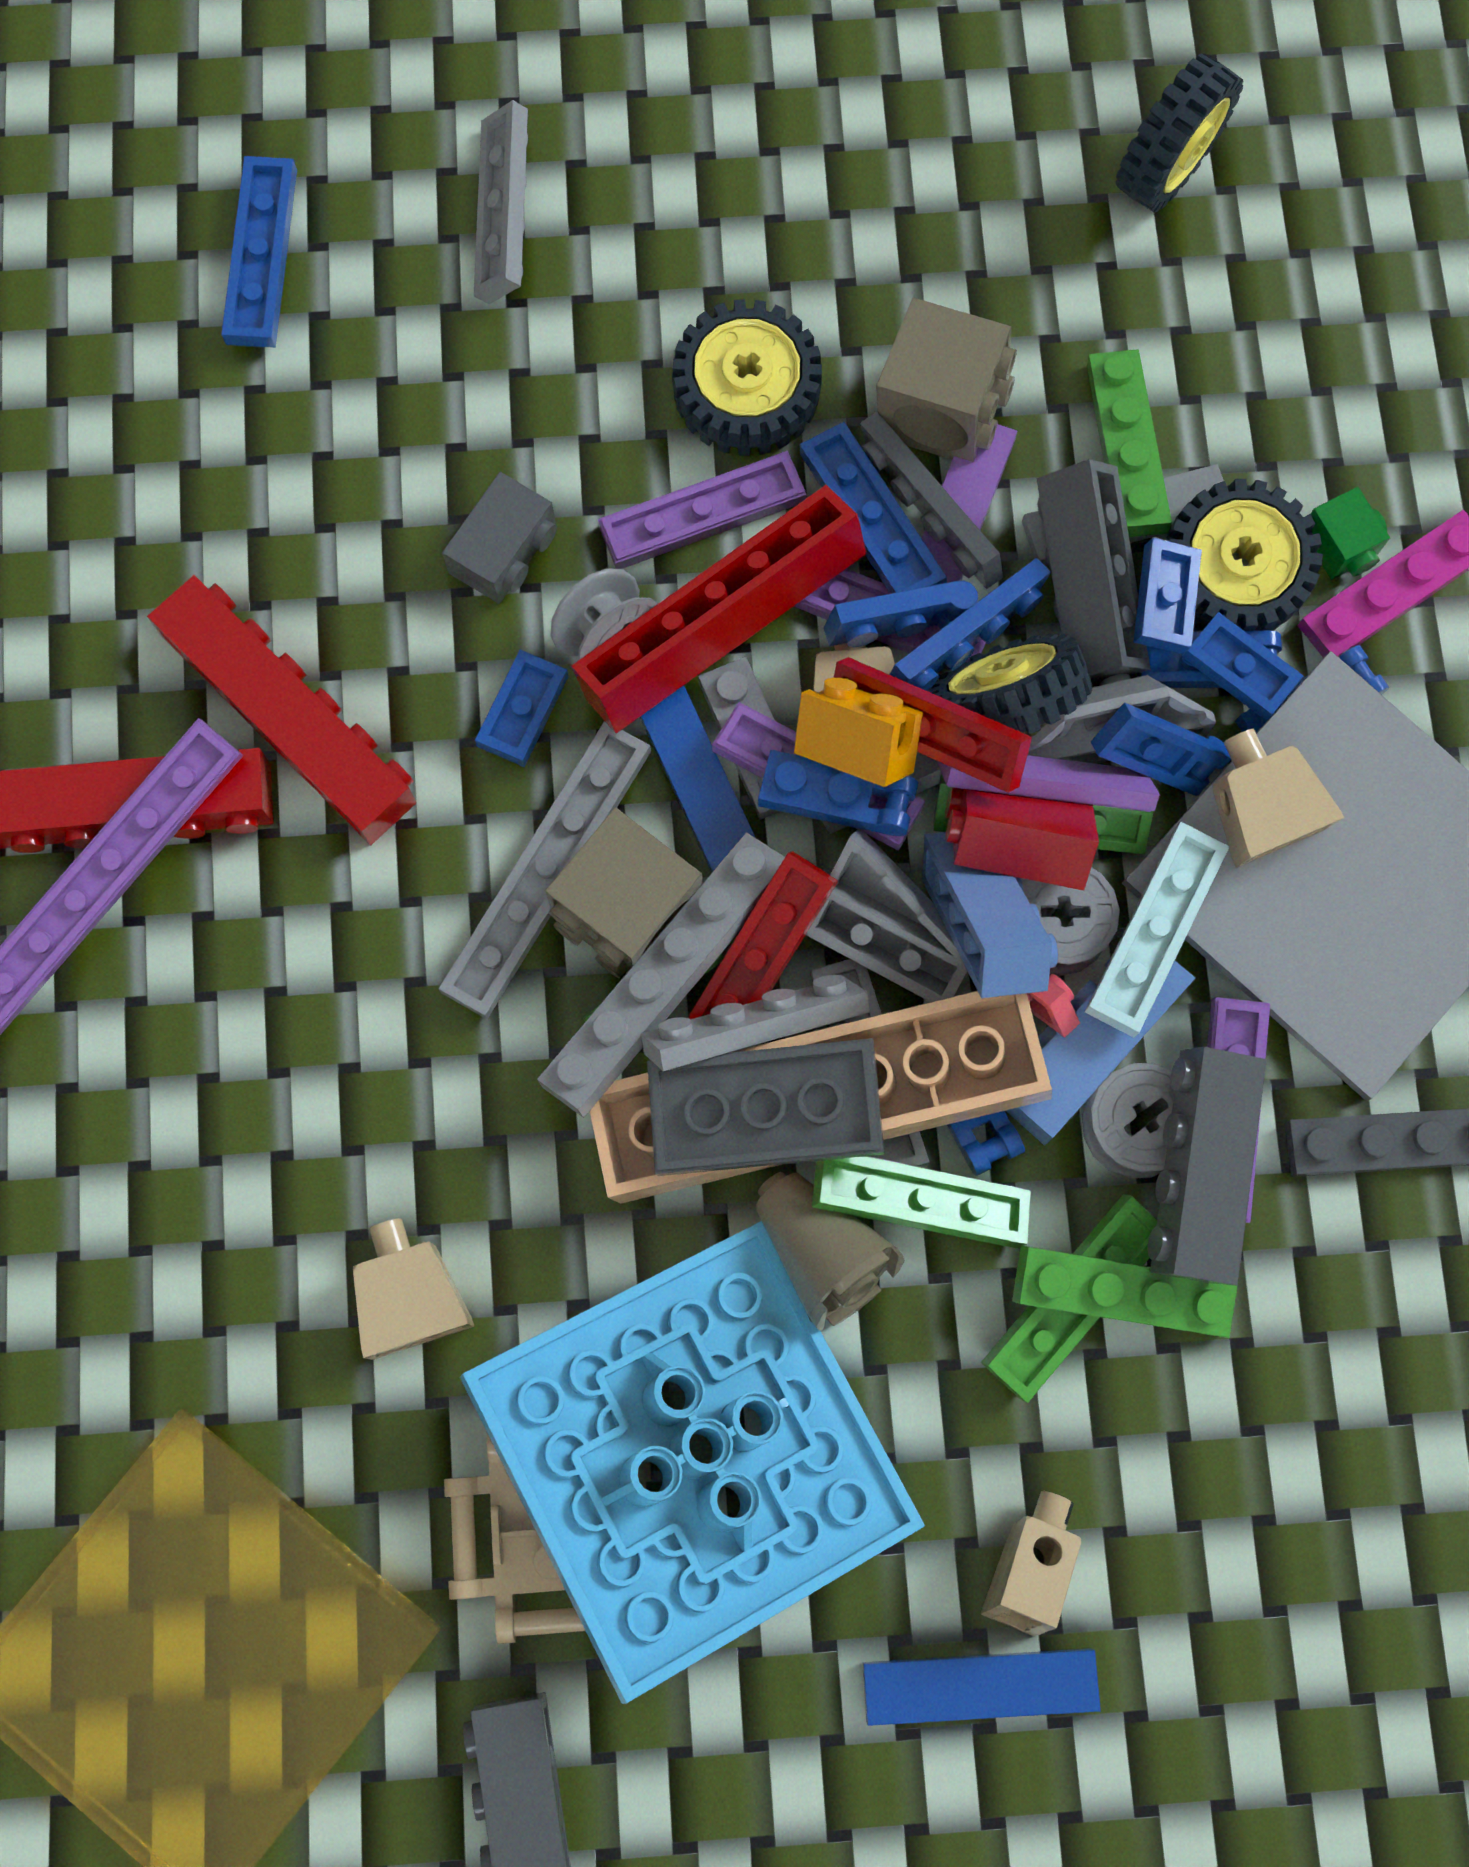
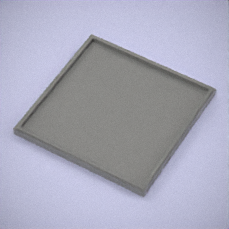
(1365, 922)

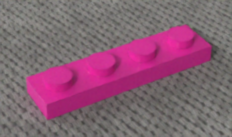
(1390, 589)

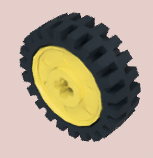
(1179, 132)
(747, 377)
(1263, 531)
(1021, 682)

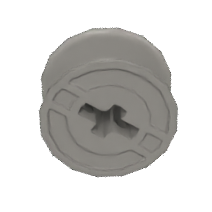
(577, 623)
(1092, 923)
(1117, 1104)

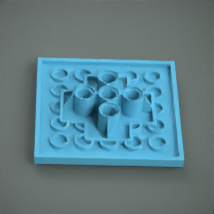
(665, 1569)

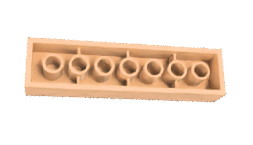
(932, 1070)

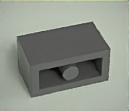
(501, 538)

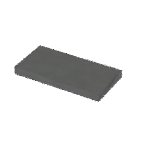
(766, 1108)

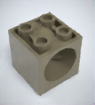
(946, 380)
(620, 892)

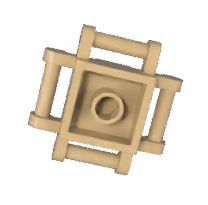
(518, 1554)

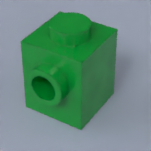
(1349, 534)

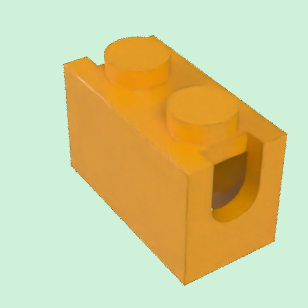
(858, 732)

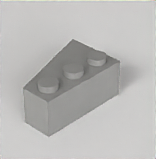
(887, 923)

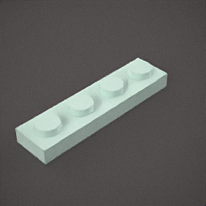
(1157, 930)

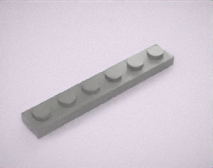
(522, 904)
(661, 977)

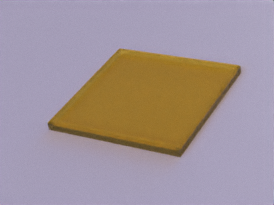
(199, 1657)

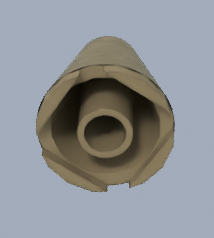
(826, 1253)

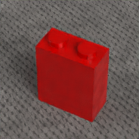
(1022, 836)

